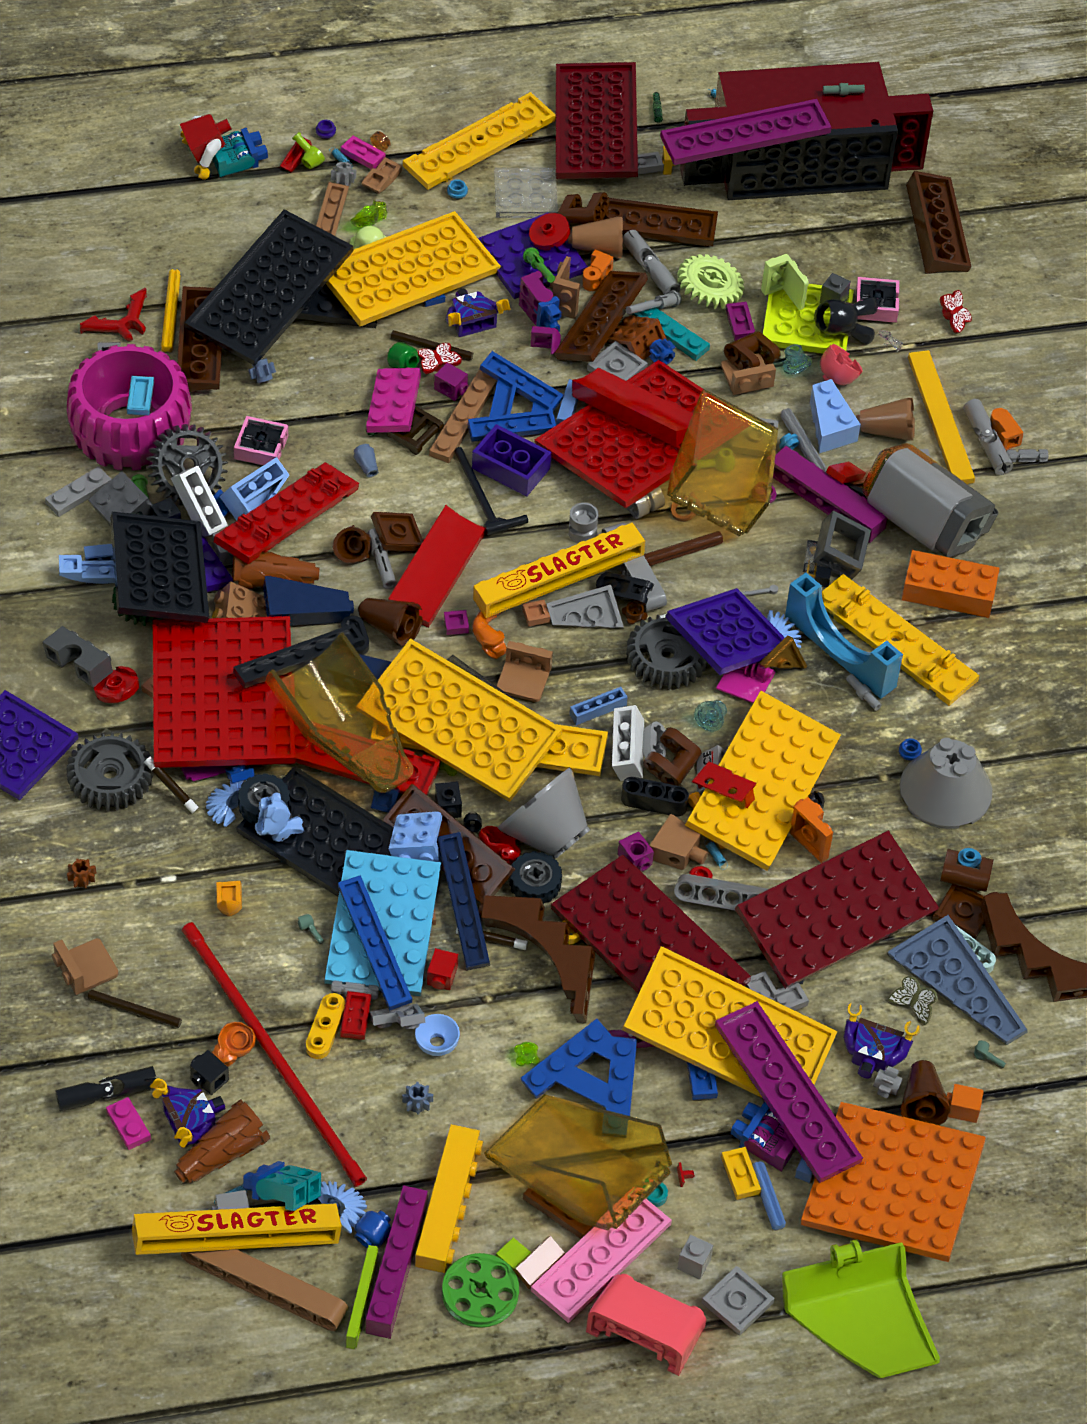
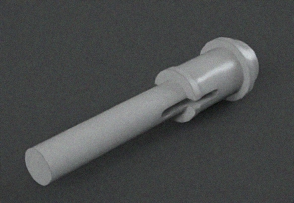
(671, 299)

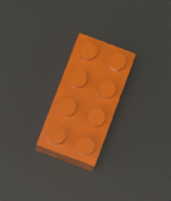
(950, 583)

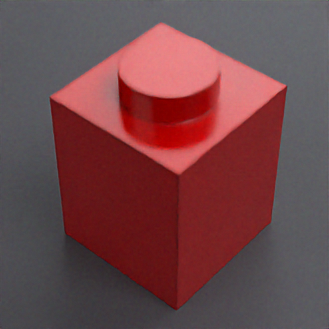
(442, 969)

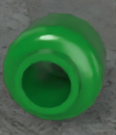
(402, 356)

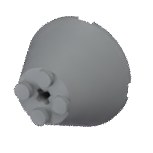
(946, 785)
(550, 818)

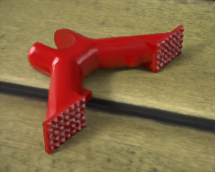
(122, 325)

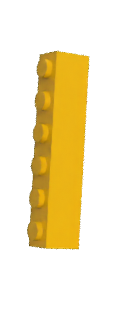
(448, 1198)

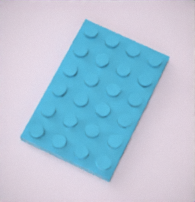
(405, 904)

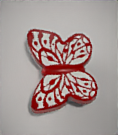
(954, 311)
(435, 359)

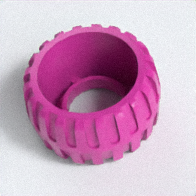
(104, 386)

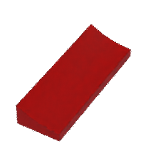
(633, 405)
(438, 563)

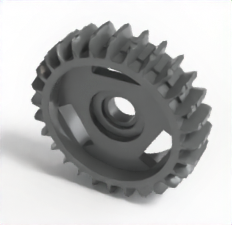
(171, 455)
(660, 637)
(109, 756)

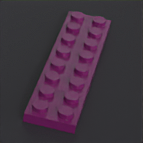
(745, 131)
(788, 1092)

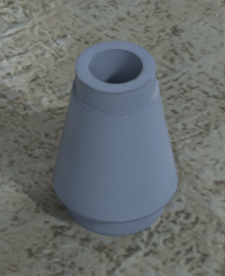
(366, 459)

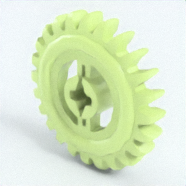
(707, 289)

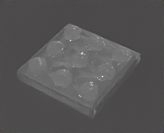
(525, 192)

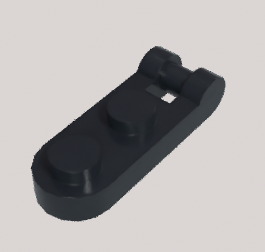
(625, 587)

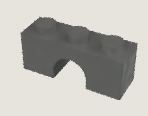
(90, 662)

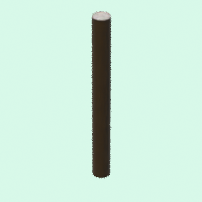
(428, 344)
(134, 1008)

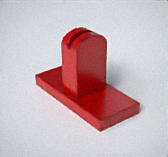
(684, 1174)

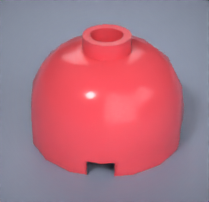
(838, 366)

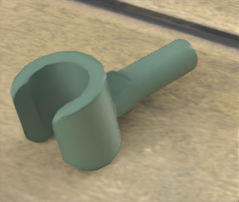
(305, 922)
(981, 1052)

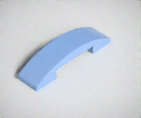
(86, 571)

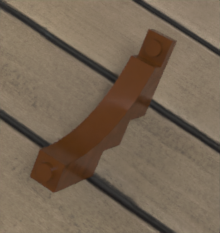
(1009, 936)
(573, 962)

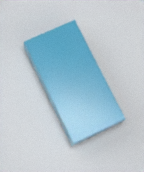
(140, 395)

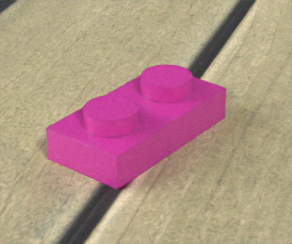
(362, 152)
(128, 1123)

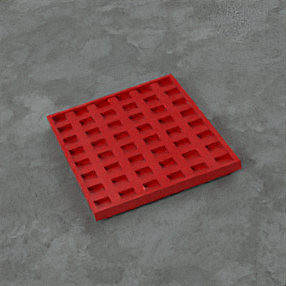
(200, 705)

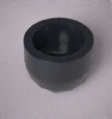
(817, 795)
(472, 817)

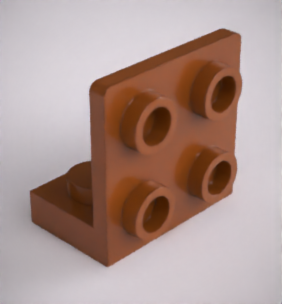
(638, 334)

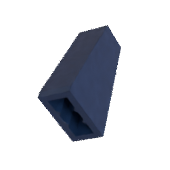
(305, 602)

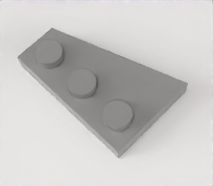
(588, 609)

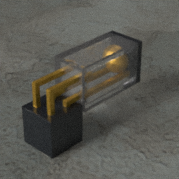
(821, 573)

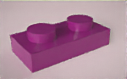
(739, 319)

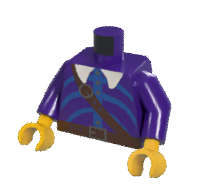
(474, 312)
(874, 1044)
(187, 1111)

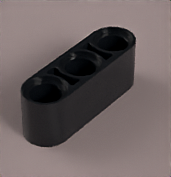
(639, 794)

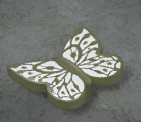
(916, 996)

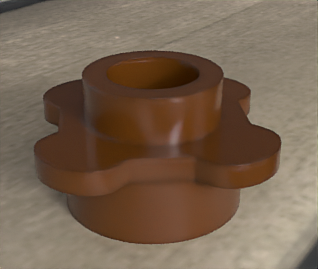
(634, 612)

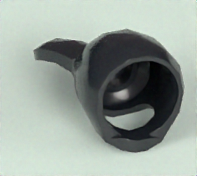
(844, 318)

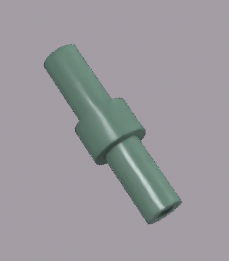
(843, 89)

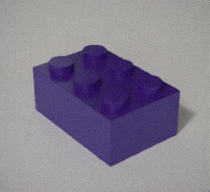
(511, 460)

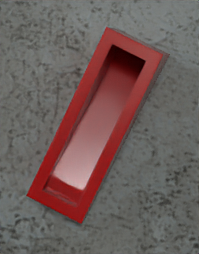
(294, 157)

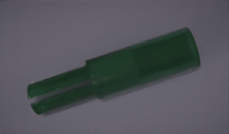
(657, 108)

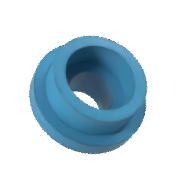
(457, 189)
(789, 440)
(972, 853)

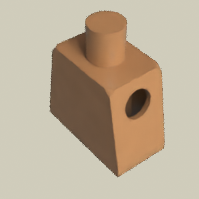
(677, 844)

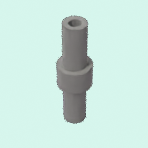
(863, 692)

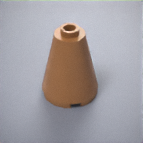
(599, 235)
(889, 419)

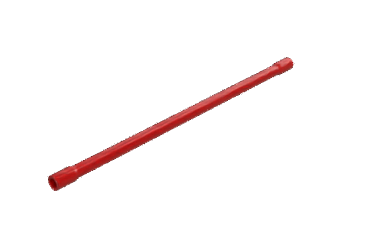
(349, 1165)

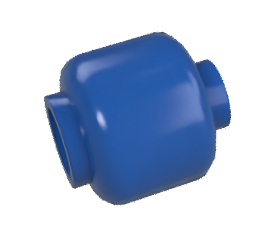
(373, 1228)

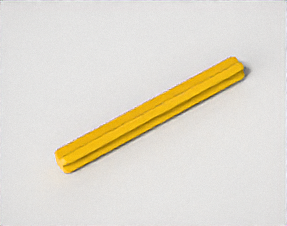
(170, 310)

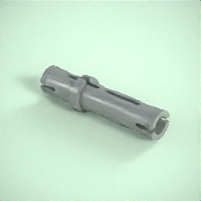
(382, 558)

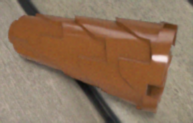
(274, 565)
(230, 1138)

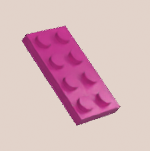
(393, 400)

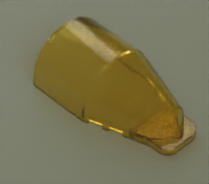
(345, 714)

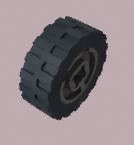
(257, 788)
(547, 876)

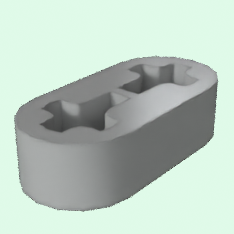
(651, 739)

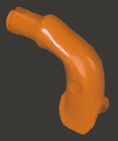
(490, 639)

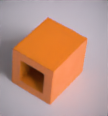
(965, 1103)

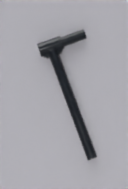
(493, 525)

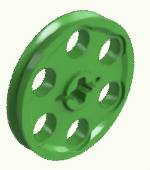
(480, 1300)

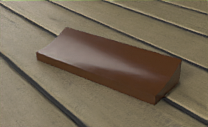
(937, 223)
(196, 355)

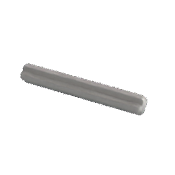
(805, 444)

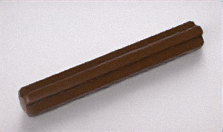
(684, 548)

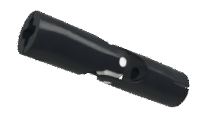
(88, 1093)

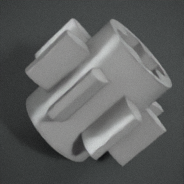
(343, 173)
(887, 1082)

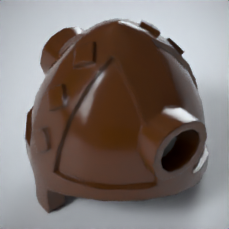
(352, 545)

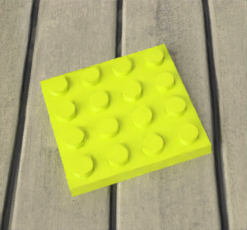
(790, 326)

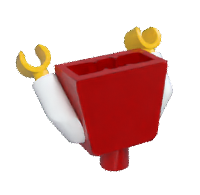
(204, 139)

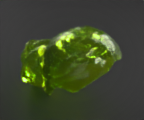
(370, 215)

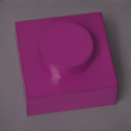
(456, 622)

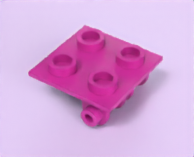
(746, 681)

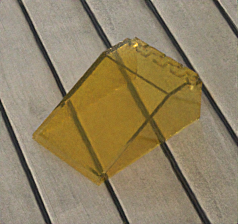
(725, 465)
(584, 1159)

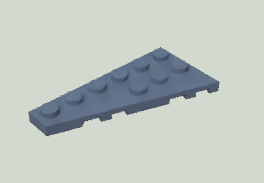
(953, 970)

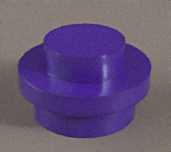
(325, 129)

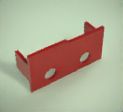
(724, 781)

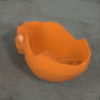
(234, 1042)

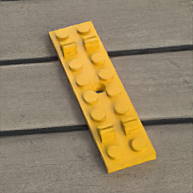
(479, 141)
(877, 623)

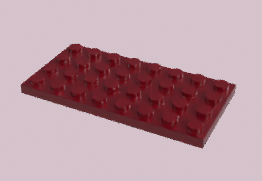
(596, 120)
(836, 909)
(631, 919)

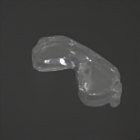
(896, 343)

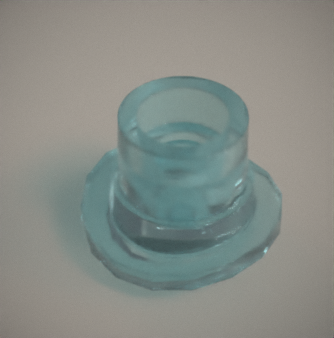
(795, 360)
(710, 715)

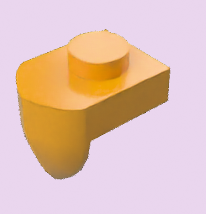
(229, 897)

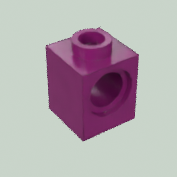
(451, 381)
(634, 845)

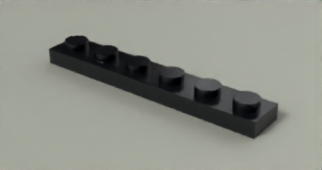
(292, 657)

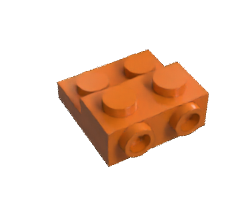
(810, 830)

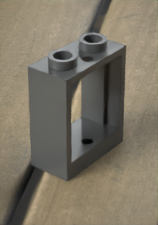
(829, 556)

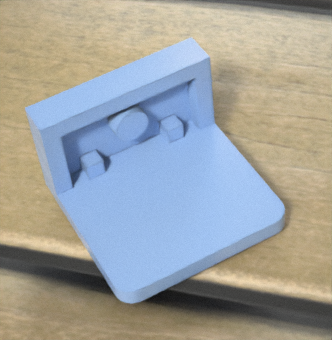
(416, 836)

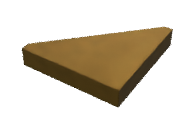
(784, 655)

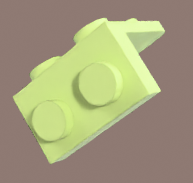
(784, 274)

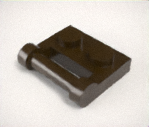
(419, 420)

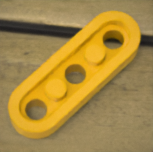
(325, 1033)

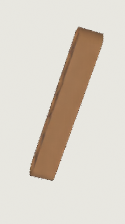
(271, 1285)

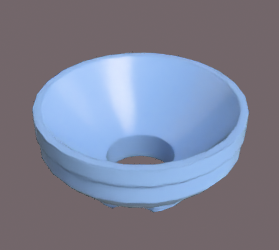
(437, 1026)

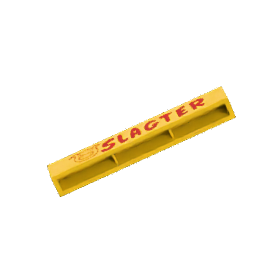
(558, 570)
(235, 1229)

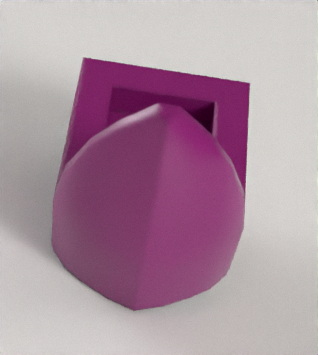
(545, 338)

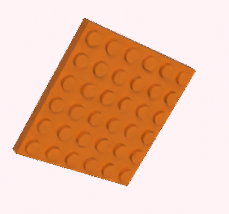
(904, 1189)

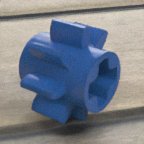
(662, 351)

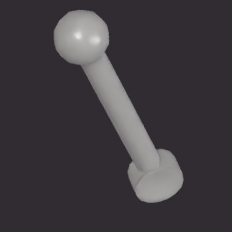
(773, 590)

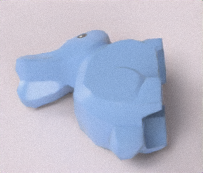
(275, 819)

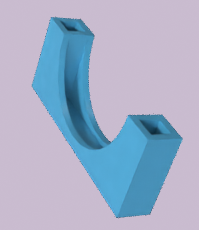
(807, 611)

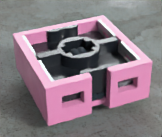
(886, 295)
(260, 441)

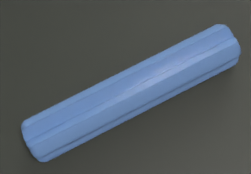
(769, 1197)

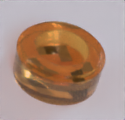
(380, 141)

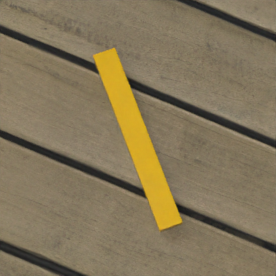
(940, 416)

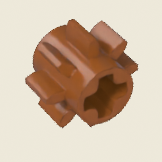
(81, 873)

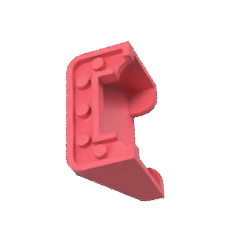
(648, 1320)

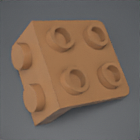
(566, 290)
(749, 379)
(238, 602)
(525, 671)
(84, 965)

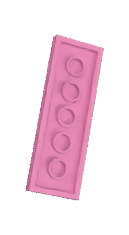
(597, 1259)

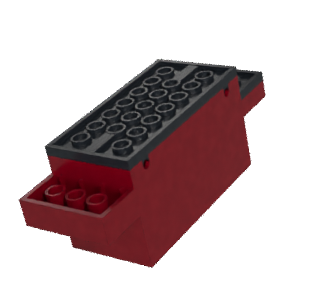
(866, 140)

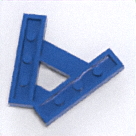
(511, 380)
(562, 1068)

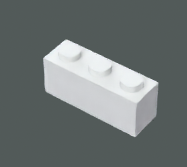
(199, 500)
(628, 742)

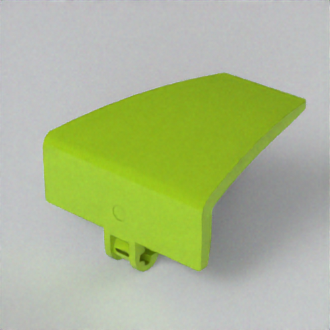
(862, 1308)

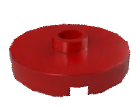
(549, 231)
(117, 686)

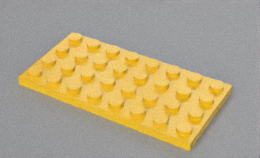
(410, 268)
(465, 720)
(784, 758)
(680, 1011)

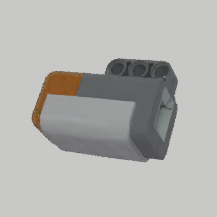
(927, 500)

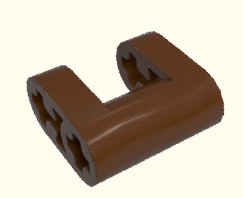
(578, 215)
(743, 351)
(686, 756)
(966, 876)

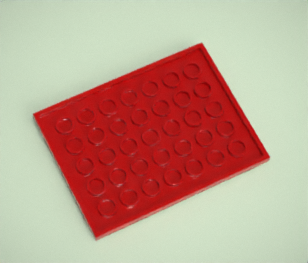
(615, 454)

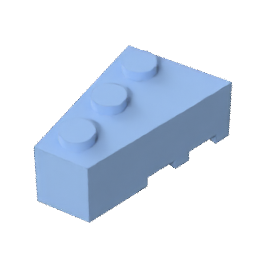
(832, 417)
(255, 488)

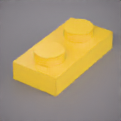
(741, 1173)

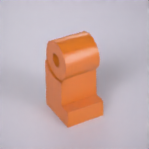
(595, 274)
(1006, 428)

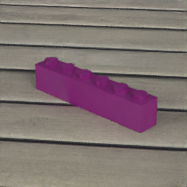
(825, 492)
(396, 1262)

